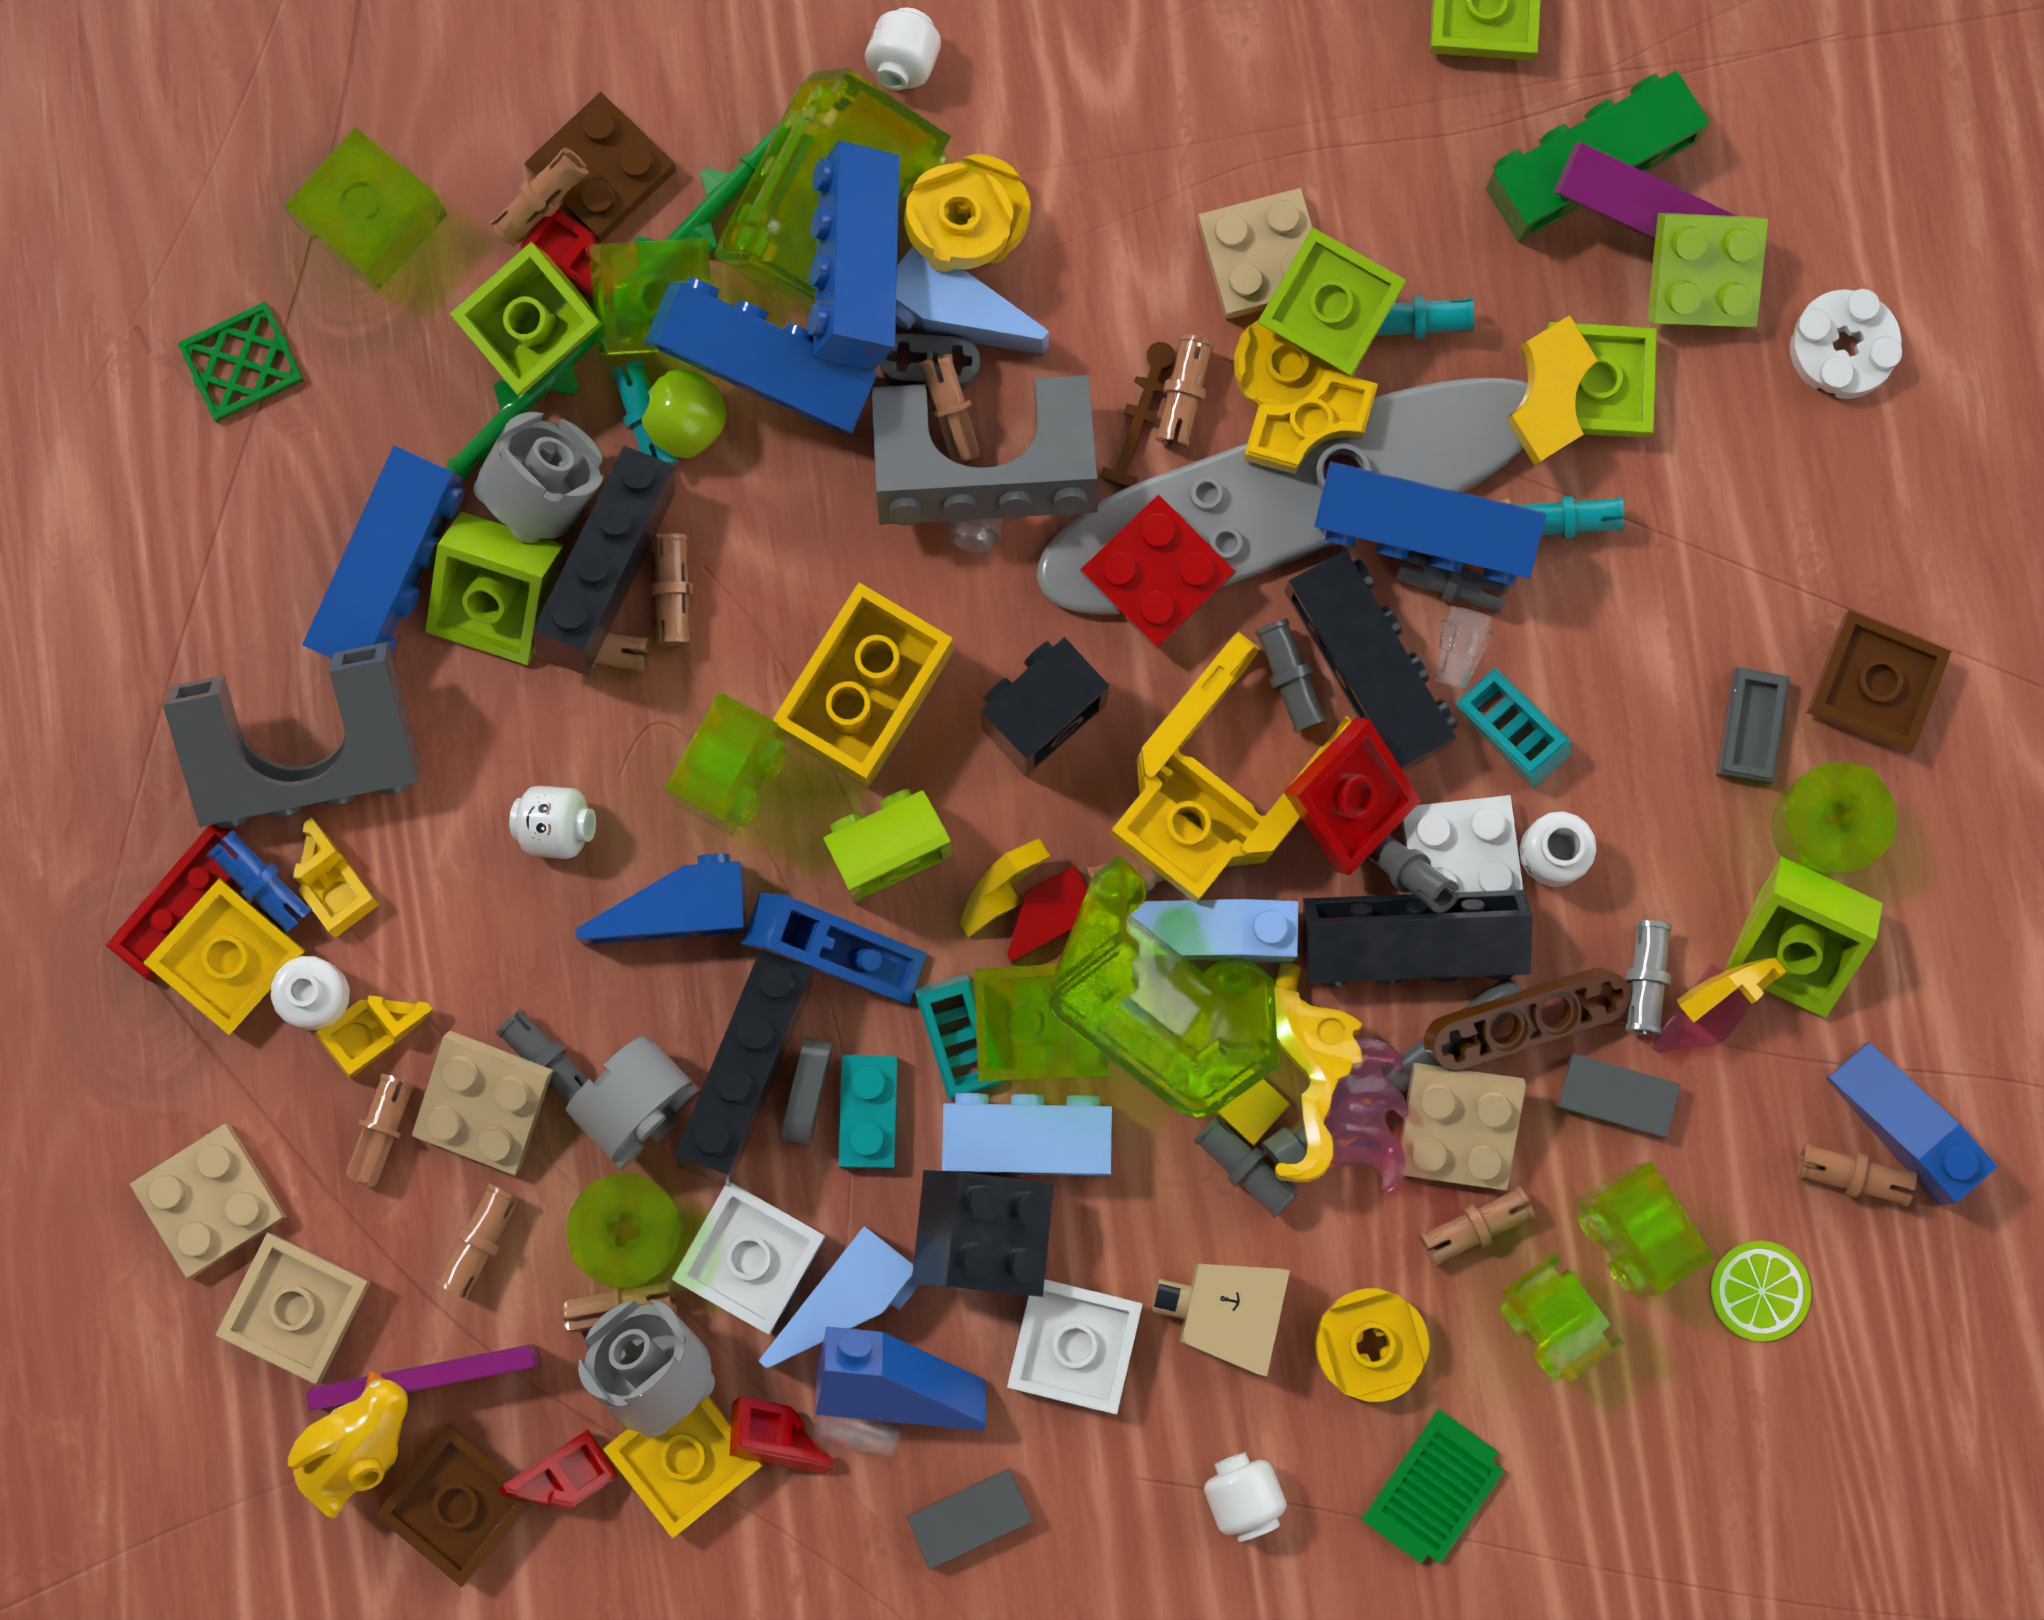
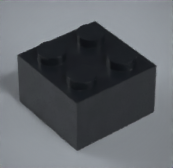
(1043, 704)
(982, 1232)

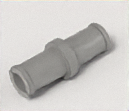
(1648, 977)

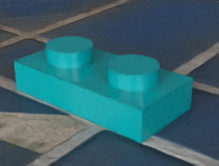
(868, 1111)

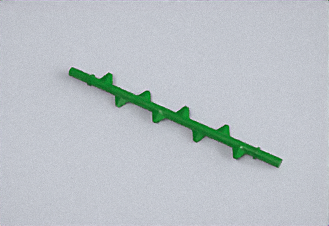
(720, 191)

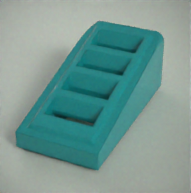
(1543, 764)
(937, 992)

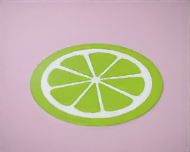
(1761, 1291)

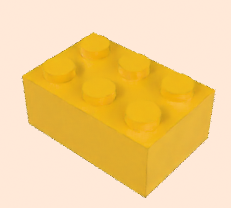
(863, 685)

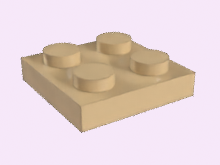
(1253, 248)
(482, 1102)
(1461, 1125)
(208, 1201)
(293, 1308)

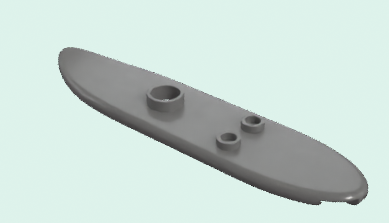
(1265, 517)

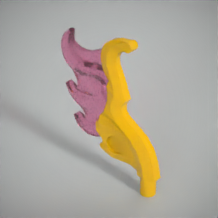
(1346, 1089)

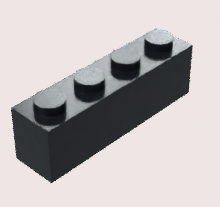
(604, 561)
(1369, 660)
(1404, 939)
(744, 1068)

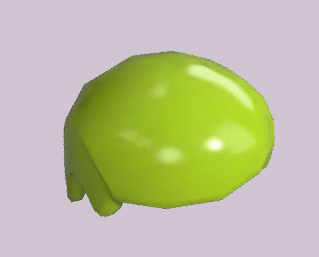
(684, 413)

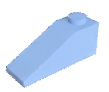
(961, 307)
(1225, 928)
(852, 1292)

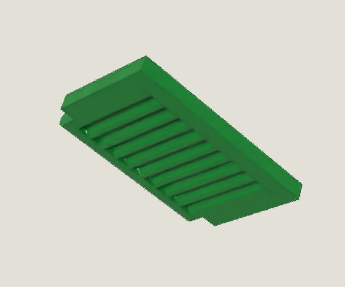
(1435, 1490)

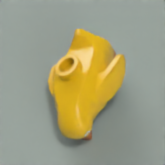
(350, 1446)

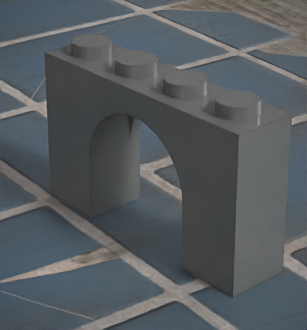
(925, 486)
(235, 782)

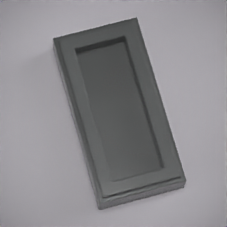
(1752, 725)
(1618, 1096)
(969, 1518)

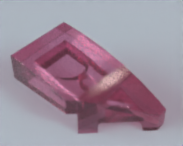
(1710, 1028)

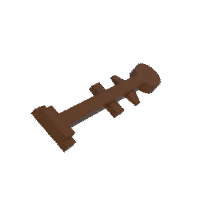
(1159, 358)

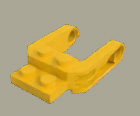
(1187, 817)

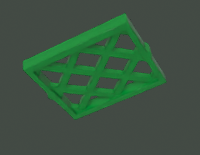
(226, 328)

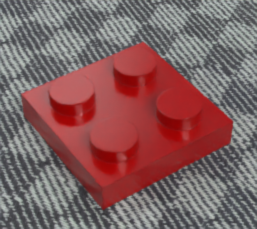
(1157, 571)
(1352, 796)

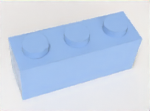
(1027, 1136)

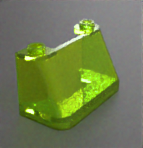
(772, 222)
(1153, 1012)

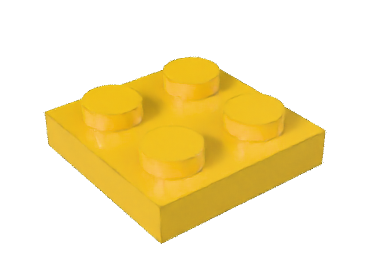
(223, 956)
(683, 1468)

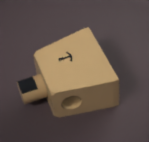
(1228, 1312)

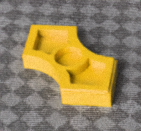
(1555, 367)
(1290, 431)

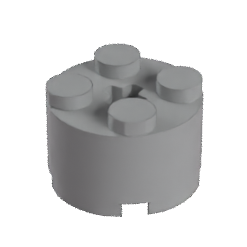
(539, 477)
(632, 1100)
(646, 1367)

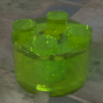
(1843, 791)
(600, 1251)
(1559, 1319)

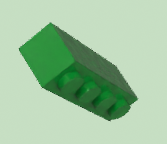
(1639, 130)

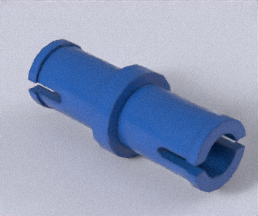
(259, 881)

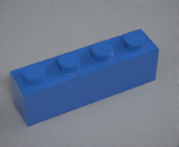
(855, 255)
(757, 355)
(1430, 521)
(386, 555)

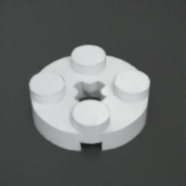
(1835, 371)

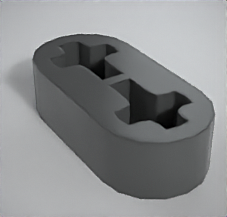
(927, 347)
(807, 1091)

